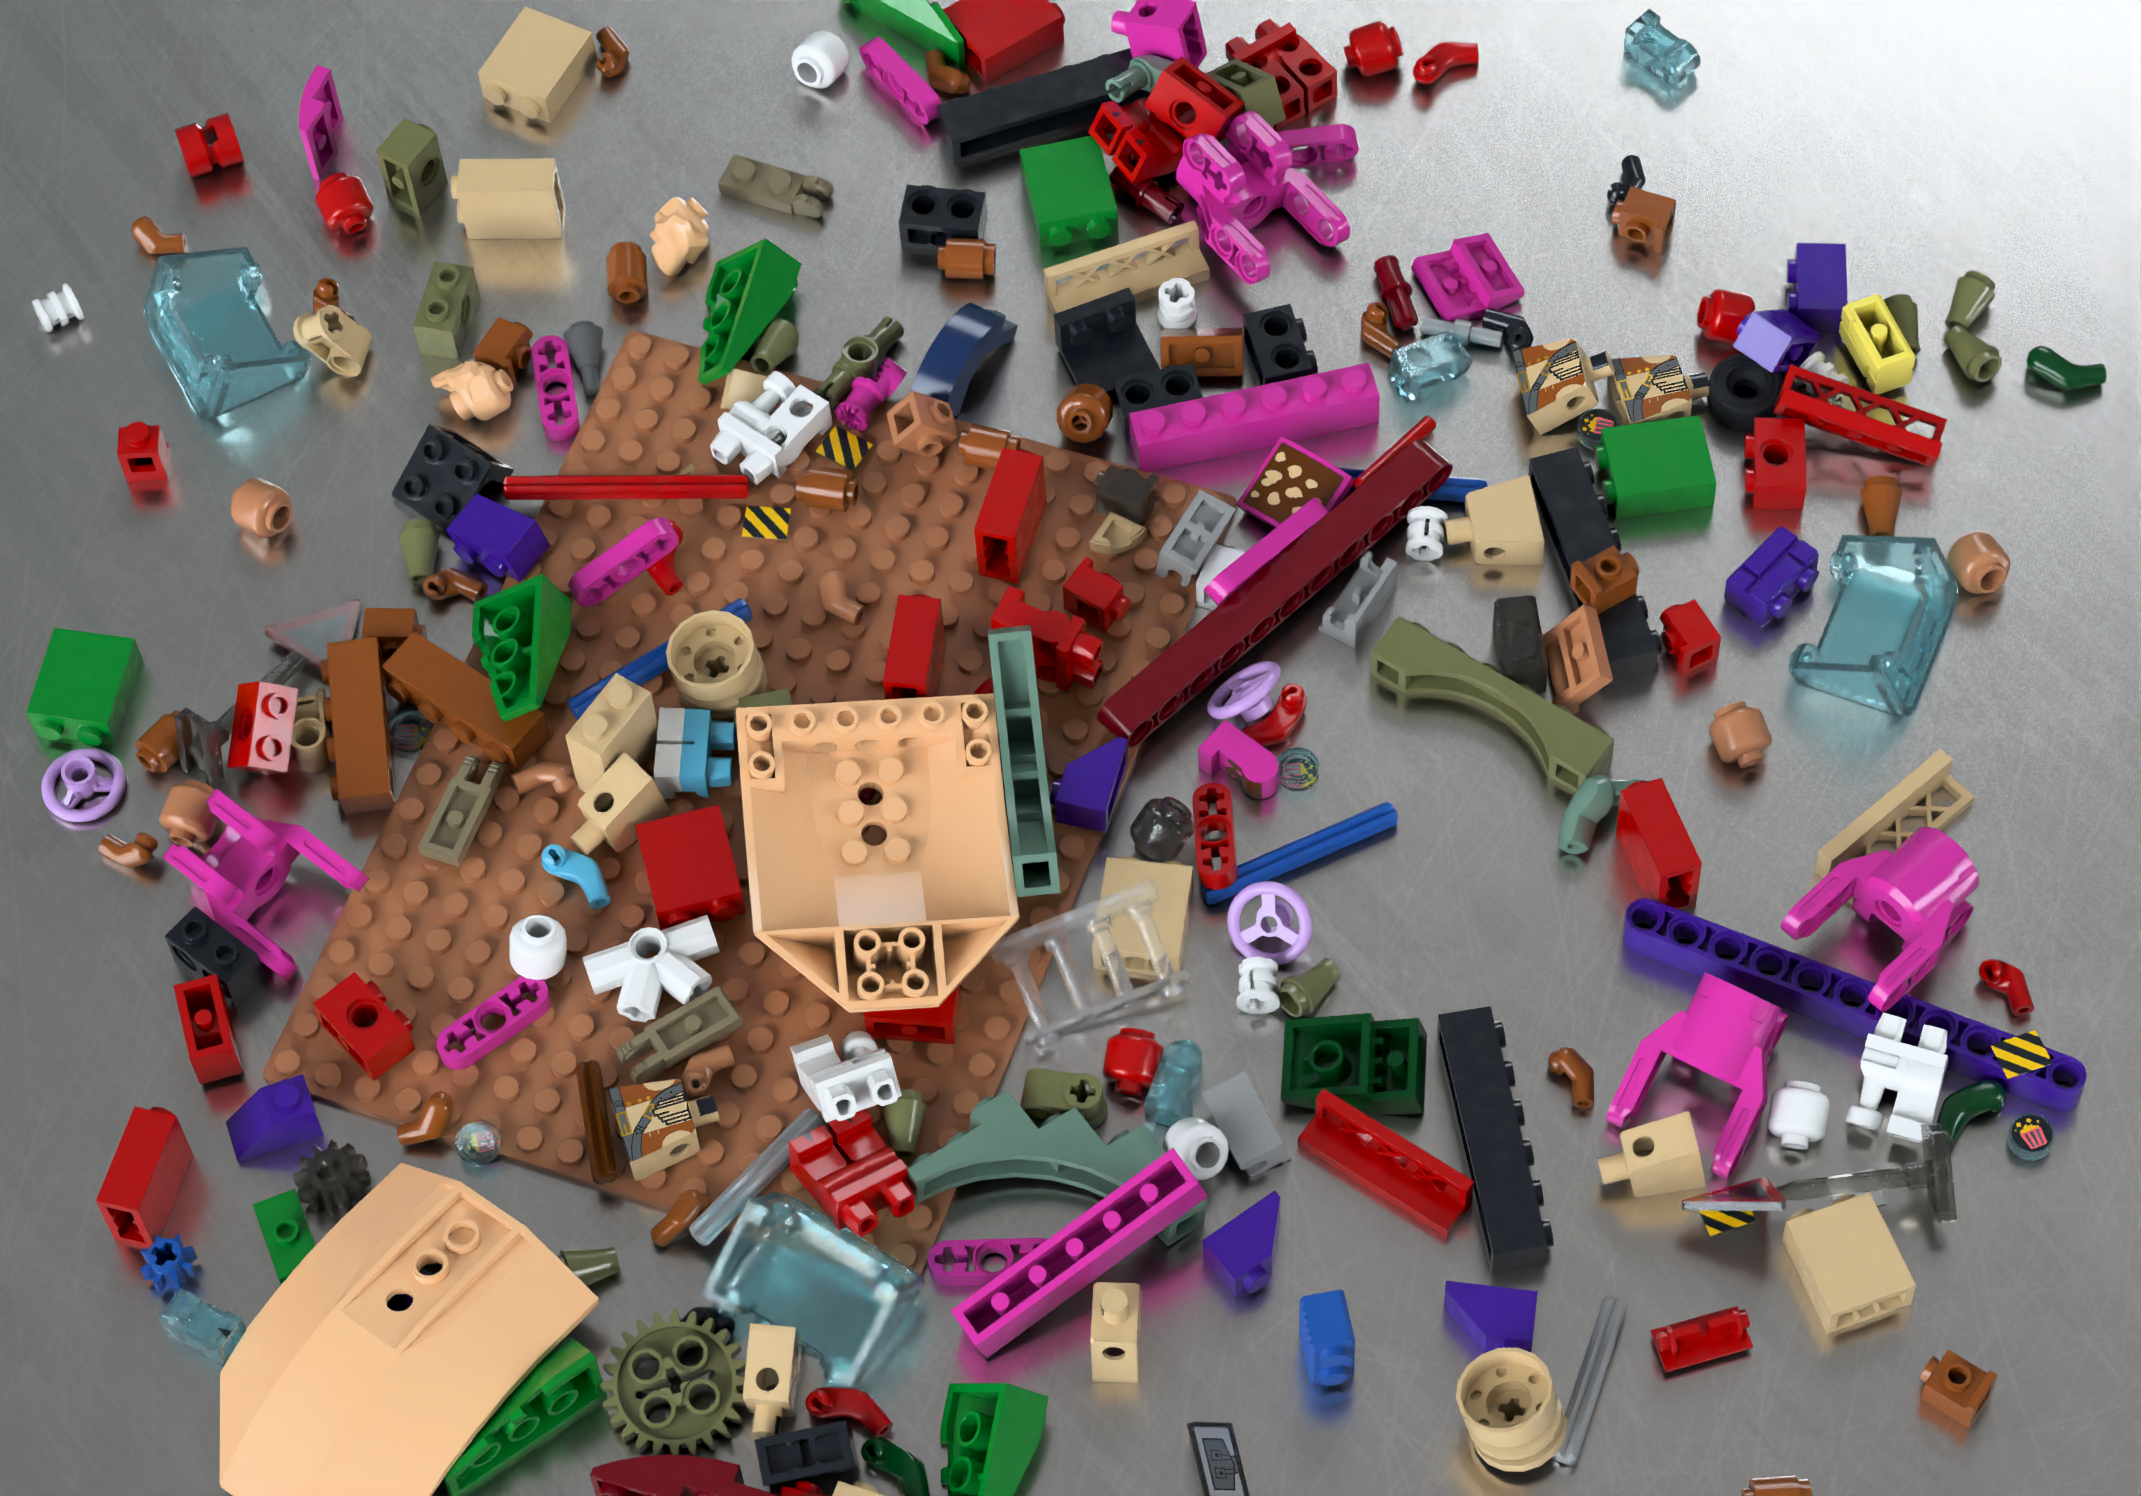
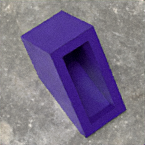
(1091, 787)
(274, 1119)
(1245, 1247)
(1493, 1314)

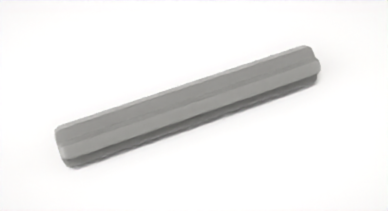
(752, 1180)
(1591, 1377)

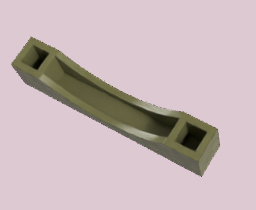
(1422, 663)

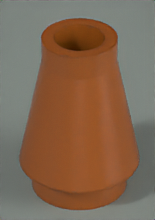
(1881, 504)

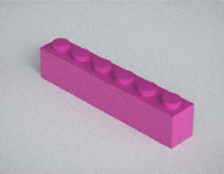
(1254, 418)
(1079, 1253)

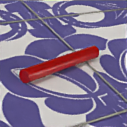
(1418, 431)

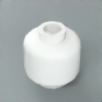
(820, 59)
(537, 947)
(1798, 1114)
(1198, 1145)

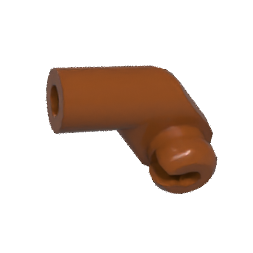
(615, 55)
(945, 77)
(327, 294)
(1375, 329)
(130, 854)
(1569, 1061)
(431, 1121)
(680, 1217)

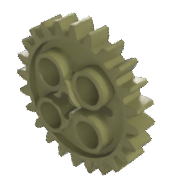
(666, 1345)

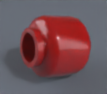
(1374, 48)
(344, 203)
(1722, 313)
(1132, 1060)

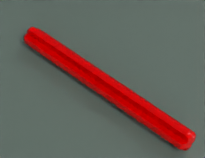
(626, 487)

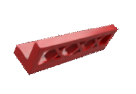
(1857, 425)
(1387, 1164)

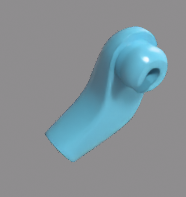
(577, 869)

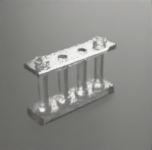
(1096, 920)

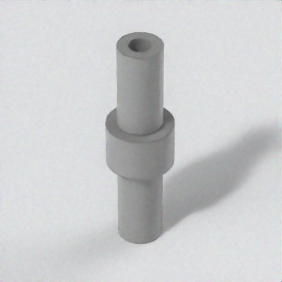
(1463, 330)

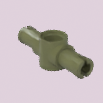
(859, 358)

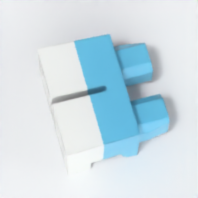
(686, 752)

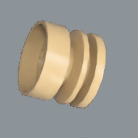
(715, 663)
(1511, 1409)

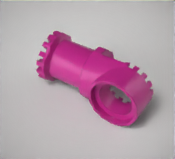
(869, 393)

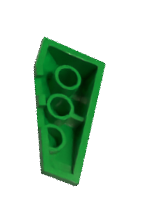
(919, 23)
(743, 300)
(521, 642)
(544, 1401)
(989, 1437)

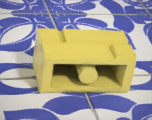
(1876, 344)

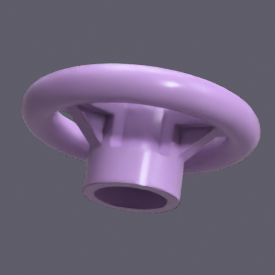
(1248, 696)
(77, 766)
(1277, 909)

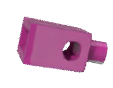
(1163, 29)

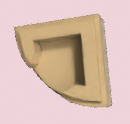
(742, 387)
(1117, 535)

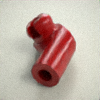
(2008, 981)

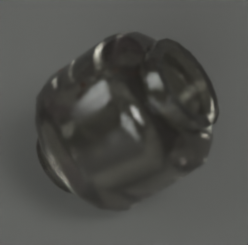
(1162, 829)

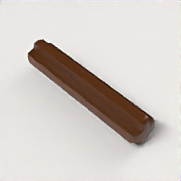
(596, 1122)

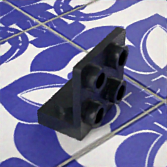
(1103, 340)
(446, 475)

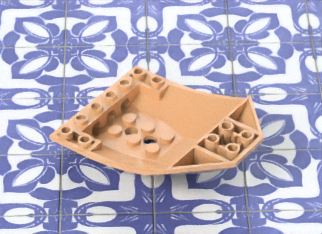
(890, 918)
(379, 1400)

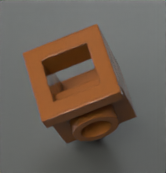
(1645, 217)
(505, 347)
(1605, 579)
(391, 627)
(1961, 1400)

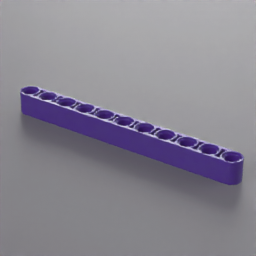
(1833, 989)

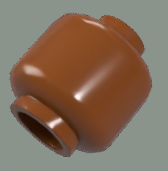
(1084, 413)

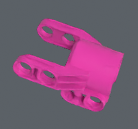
(1244, 185)
(250, 868)
(1913, 890)
(1723, 1035)

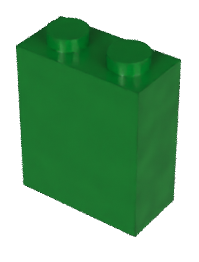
(1069, 191)
(1656, 467)
(84, 687)

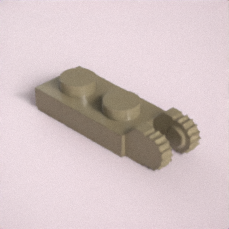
(774, 187)
(460, 812)
(681, 1034)

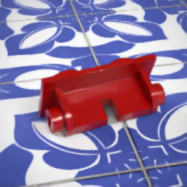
(1702, 1338)

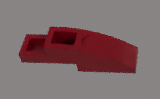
(671, 1477)

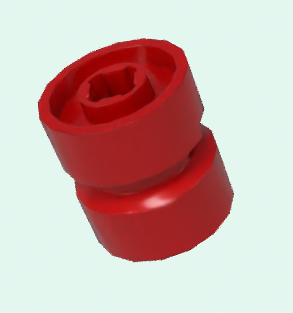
(195, 141)

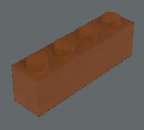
(462, 700)
(359, 726)

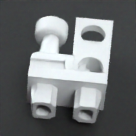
(773, 439)
(1909, 1070)
(846, 1086)

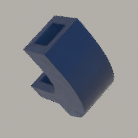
(959, 351)

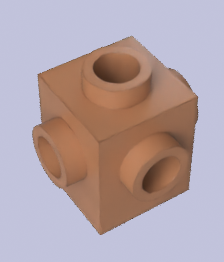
(922, 424)

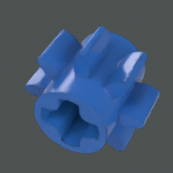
(168, 1263)

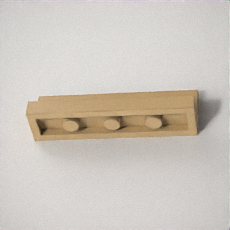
(1141, 274)
(1892, 808)

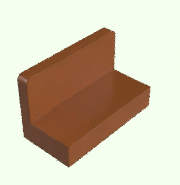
(1209, 349)

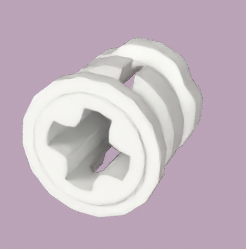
(1176, 304)
(57, 308)
(1816, 364)
(1415, 533)
(1258, 986)

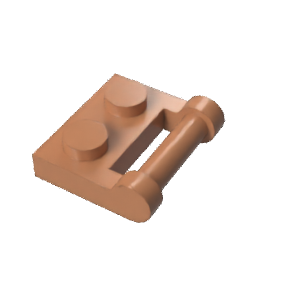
(1577, 658)

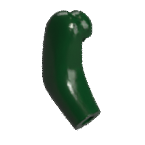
(2062, 372)
(1968, 1103)
(898, 1462)

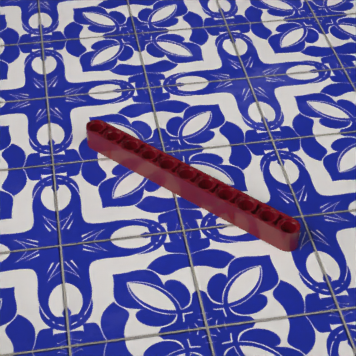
(1274, 593)

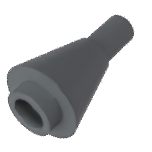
(585, 345)

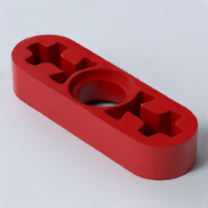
(1223, 848)

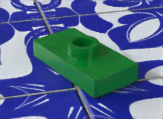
(284, 1231)

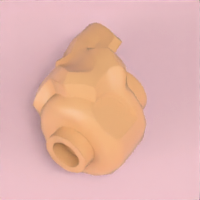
(679, 234)
(476, 389)

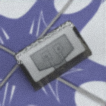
(1216, 1459)

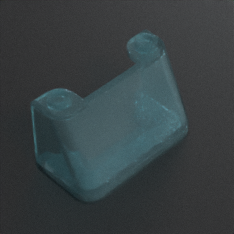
(215, 331)
(1883, 623)
(810, 1276)

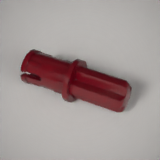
(1149, 195)
(1396, 292)

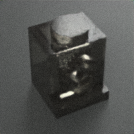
(1126, 493)

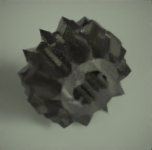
(333, 1162)

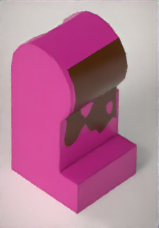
(1241, 760)

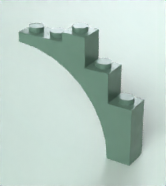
(1023, 761)
(1063, 1150)

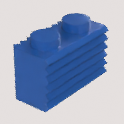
(1327, 1337)

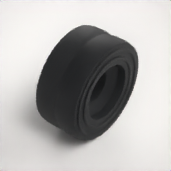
(1739, 412)

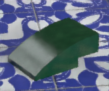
(1357, 1059)

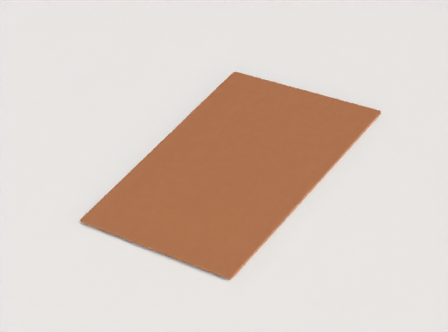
(443, 931)

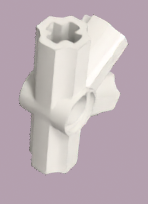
(647, 977)

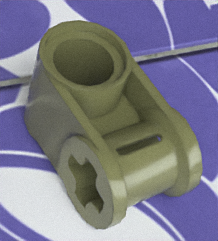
(1056, 1092)

